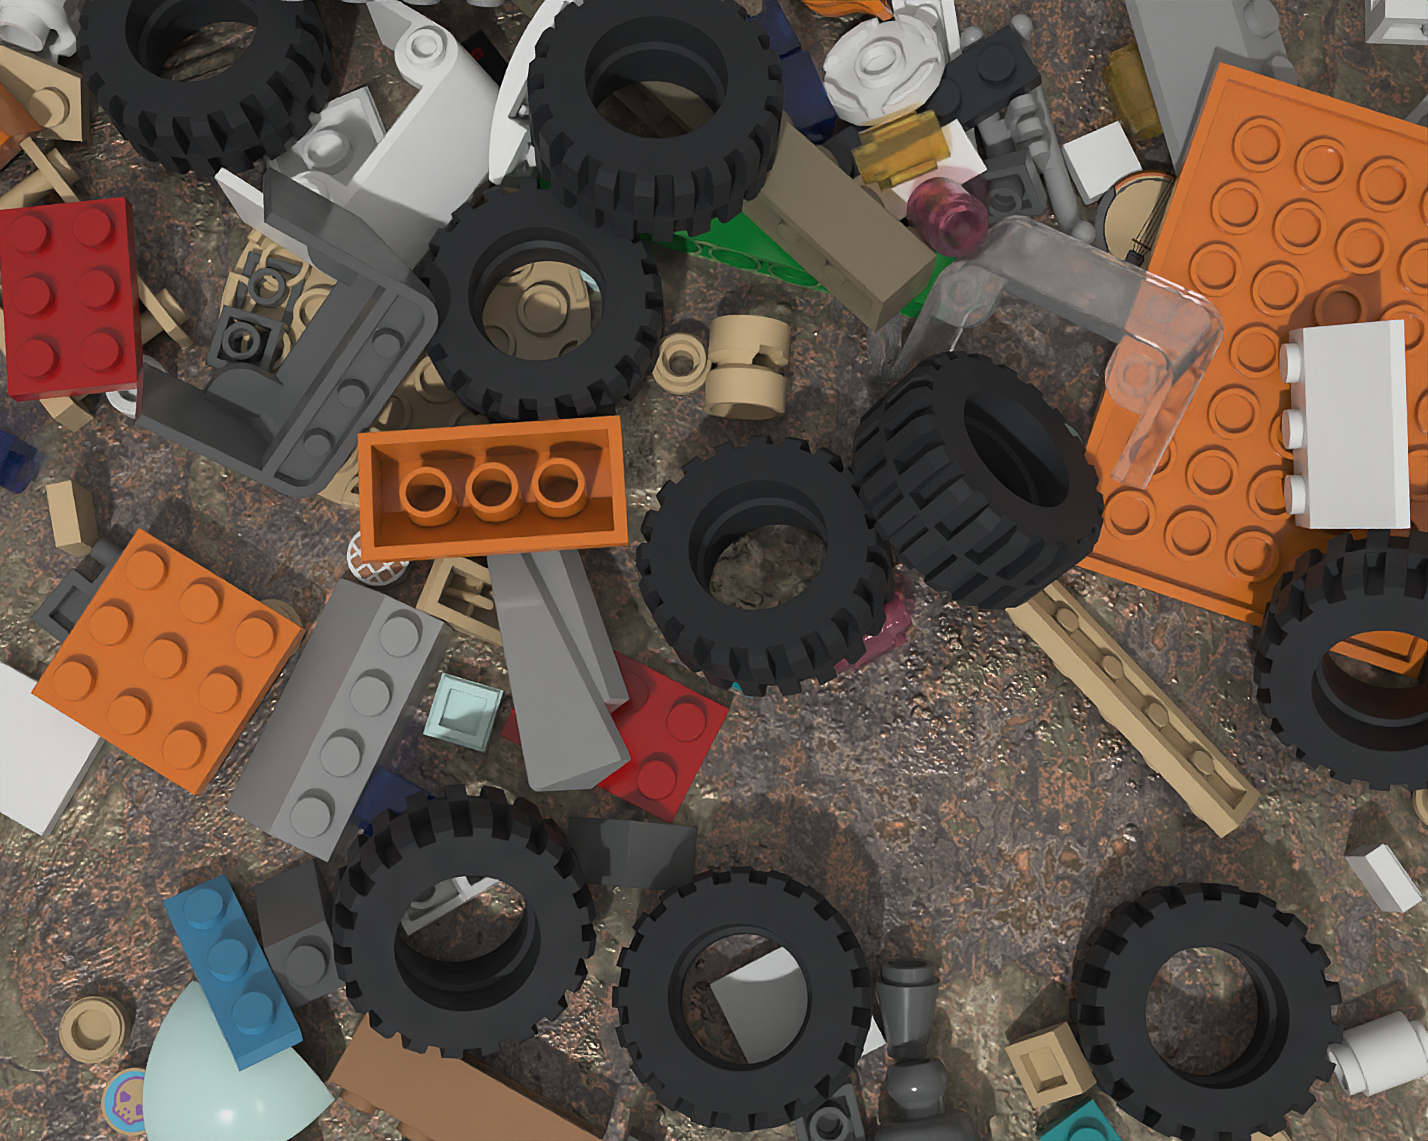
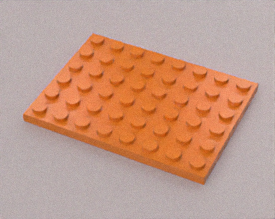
(1286, 223)

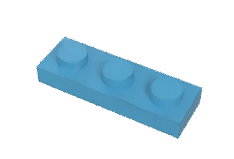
(233, 972)

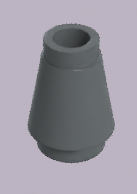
(907, 1005)

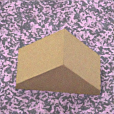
(462, 598)

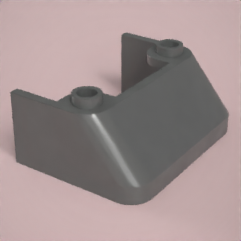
(340, 373)

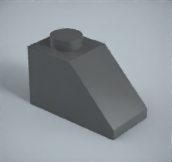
(299, 933)

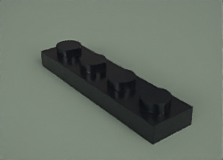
(969, 91)

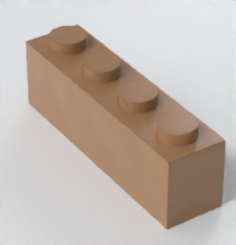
(448, 1095)

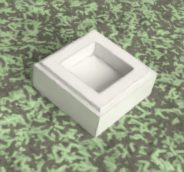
(1099, 161)
(1384, 877)

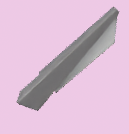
(558, 669)

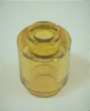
(1131, 93)
(901, 149)

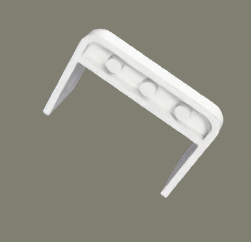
(425, 161)

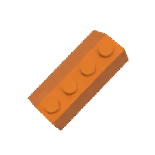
(492, 489)

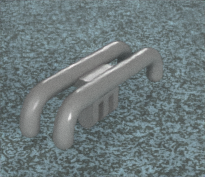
(1031, 127)

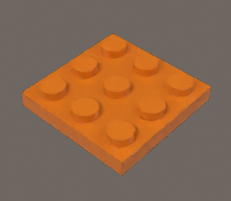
(168, 662)

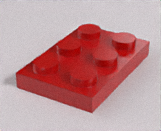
(70, 299)
(665, 734)

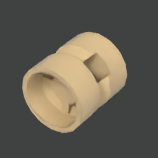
(747, 361)

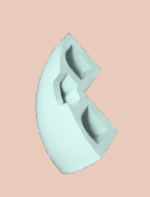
(201, 1096)

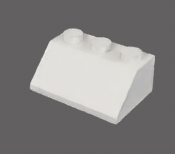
(1347, 426)

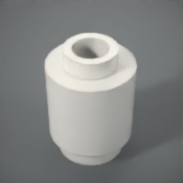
(1380, 1054)

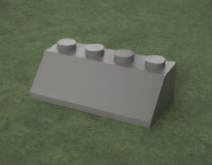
(1187, 40)
(339, 719)

